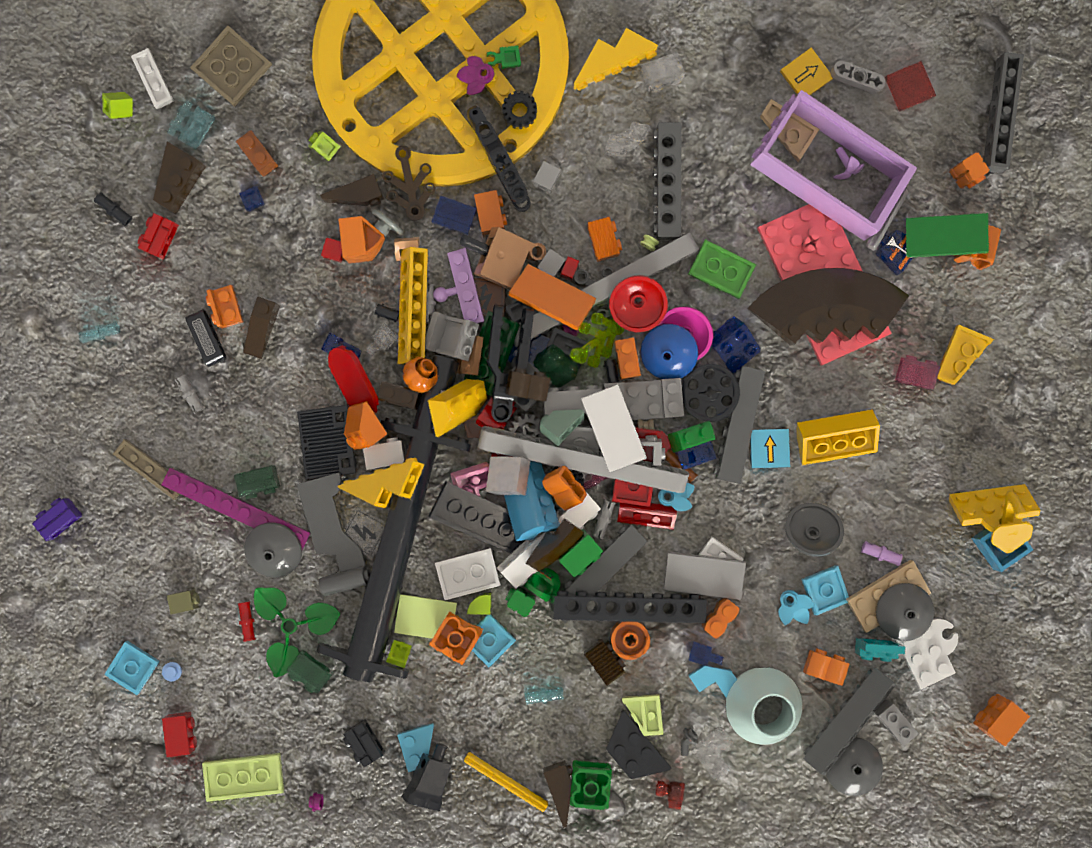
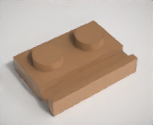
(471, 366)

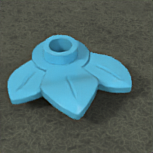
(678, 500)
(797, 609)

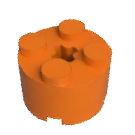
(636, 647)

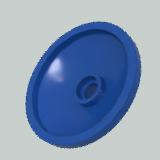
(671, 340)

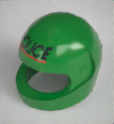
(544, 583)

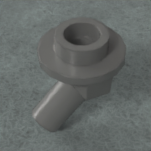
(689, 737)

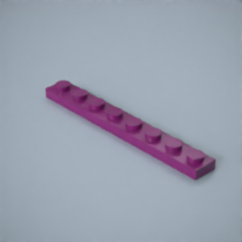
(226, 503)

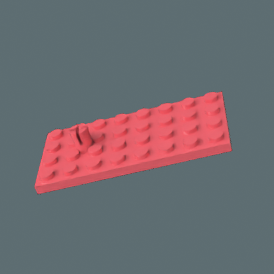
(809, 242)

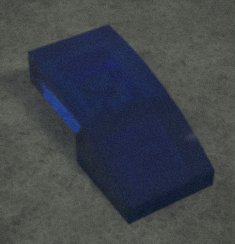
(696, 455)

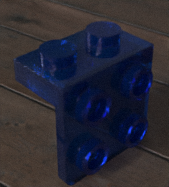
(734, 344)

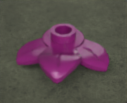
(473, 75)

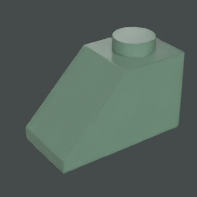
(560, 424)

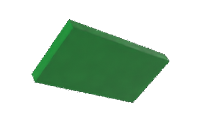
(947, 235)

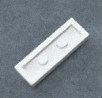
(152, 78)

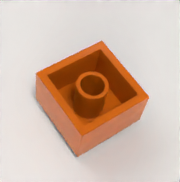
(1001, 719)

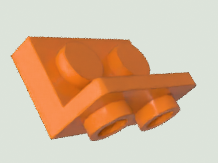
(224, 306)

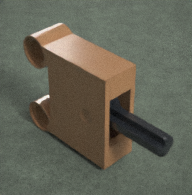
(502, 256)

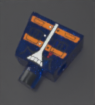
(893, 252)

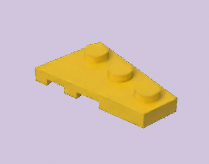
(961, 352)

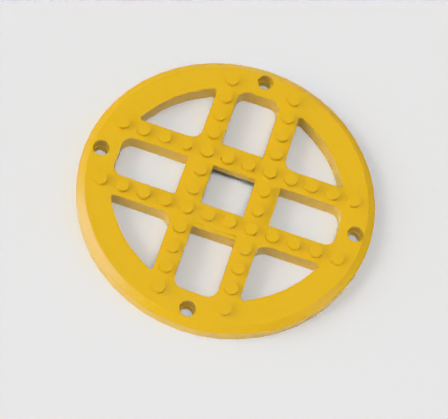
(435, 98)

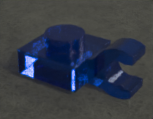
(702, 654)

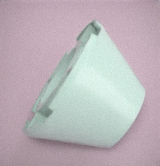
(749, 691)

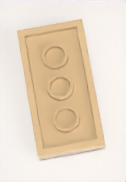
(865, 601)

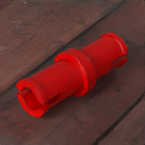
(246, 621)

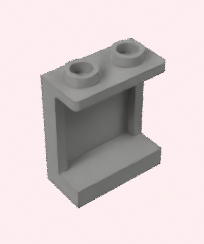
(451, 336)

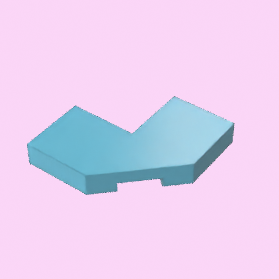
(707, 675)

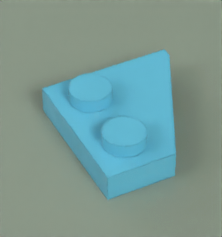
(415, 743)

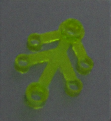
(580, 354)

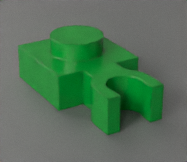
(507, 56)

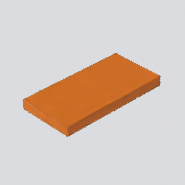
(552, 297)

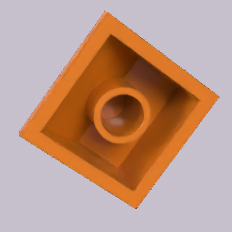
(362, 427)

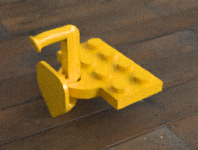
(999, 512)

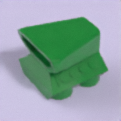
(590, 785)

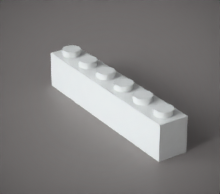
(515, 567)

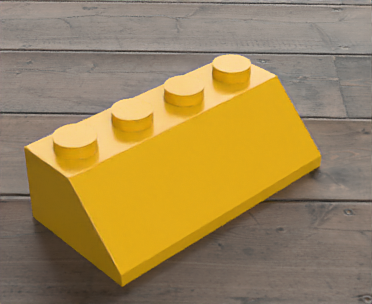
(838, 437)

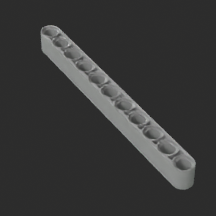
(646, 266)
(580, 459)

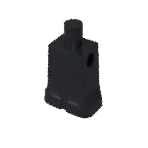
(429, 780)

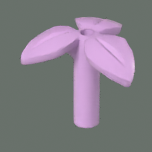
(851, 164)

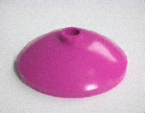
(695, 323)

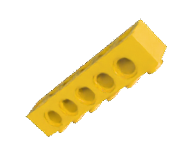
(412, 304)

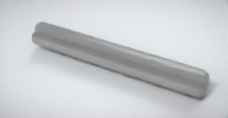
(874, 240)

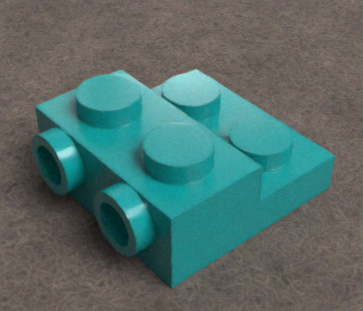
(882, 649)

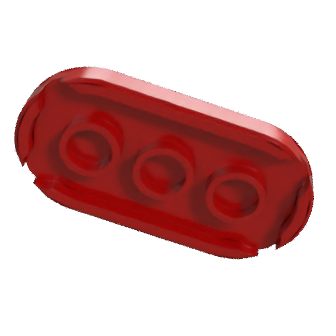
(352, 378)

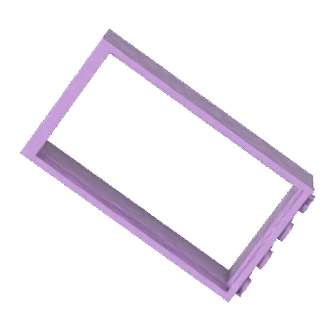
(852, 139)

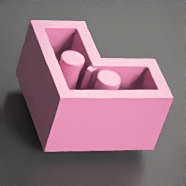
(472, 478)

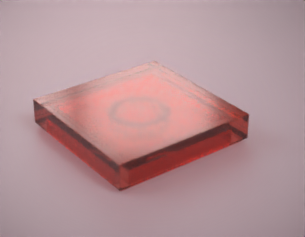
(910, 86)

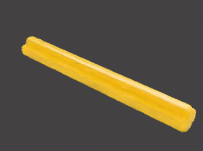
(506, 781)

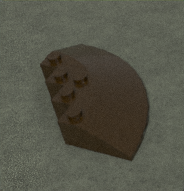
(827, 303)

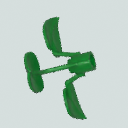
(320, 620)

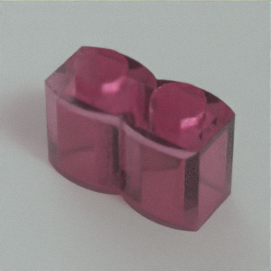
(917, 373)

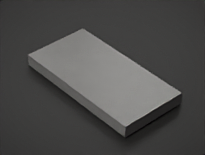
(704, 575)

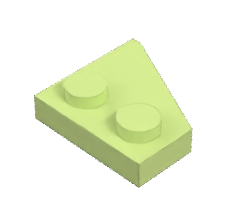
(646, 712)

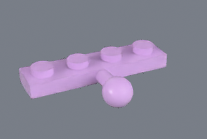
(465, 287)

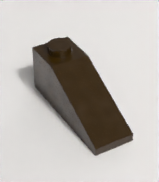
(360, 192)
(260, 326)
(559, 783)

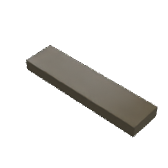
(144, 465)

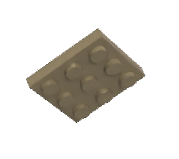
(231, 66)

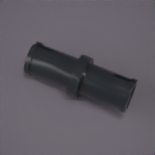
(113, 209)

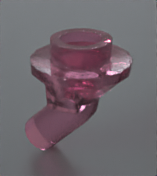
(594, 481)

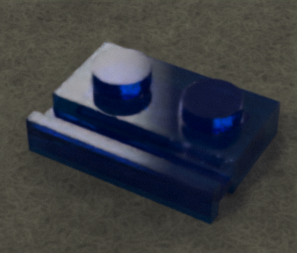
(454, 215)

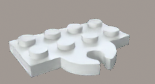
(929, 653)

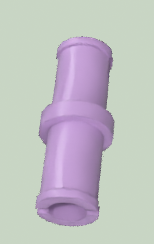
(881, 553)

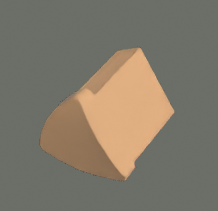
(402, 243)

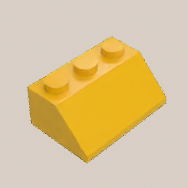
(457, 405)

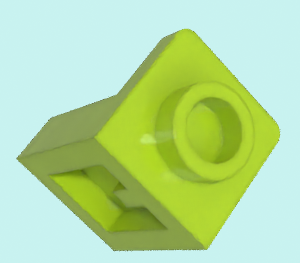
(323, 145)
(399, 653)

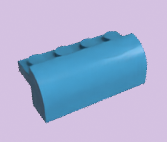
(535, 510)

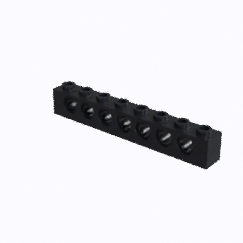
(695, 614)

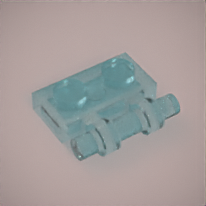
(195, 128)

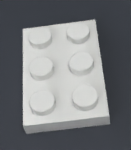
(467, 574)

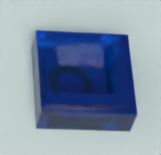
(252, 198)

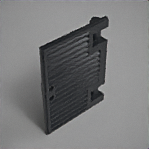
(325, 442)

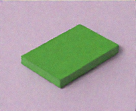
(721, 269)

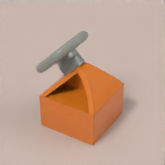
(361, 239)

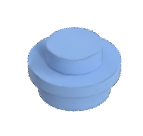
(172, 671)

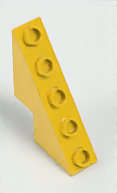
(608, 59)
(380, 485)

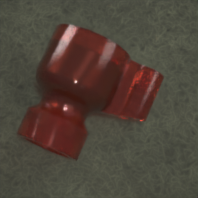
(673, 791)

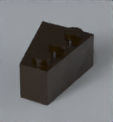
(176, 178)

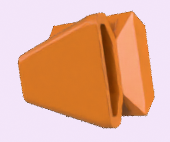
(984, 260)
(456, 638)

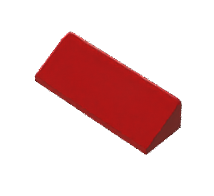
(653, 516)

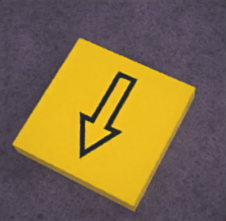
(806, 73)

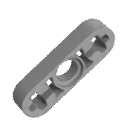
(849, 79)

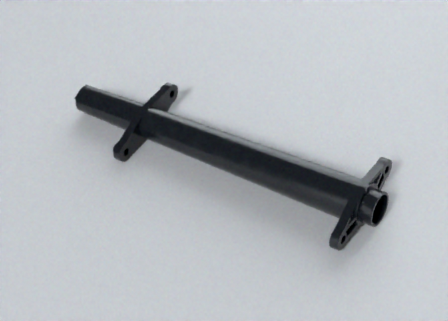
(390, 564)

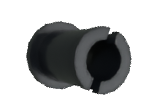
(386, 312)
(611, 371)

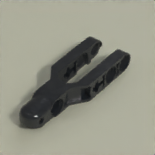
(498, 158)
(501, 402)

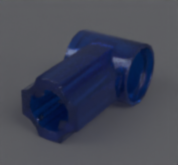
(333, 341)

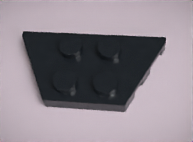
(634, 750)

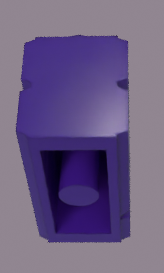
(57, 518)

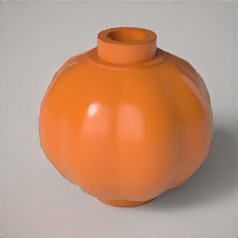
(417, 375)

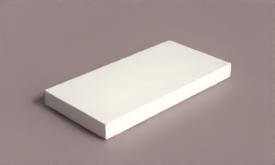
(613, 428)

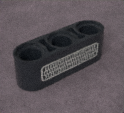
(205, 338)

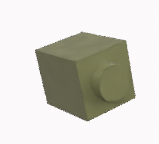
(183, 601)

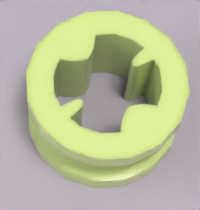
(649, 242)

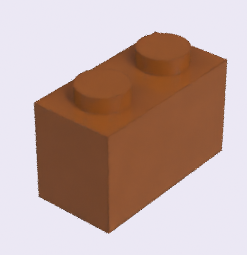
(257, 153)

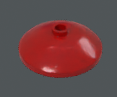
(638, 315)

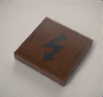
(490, 294)

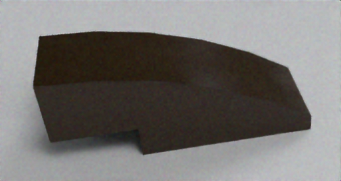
(554, 545)

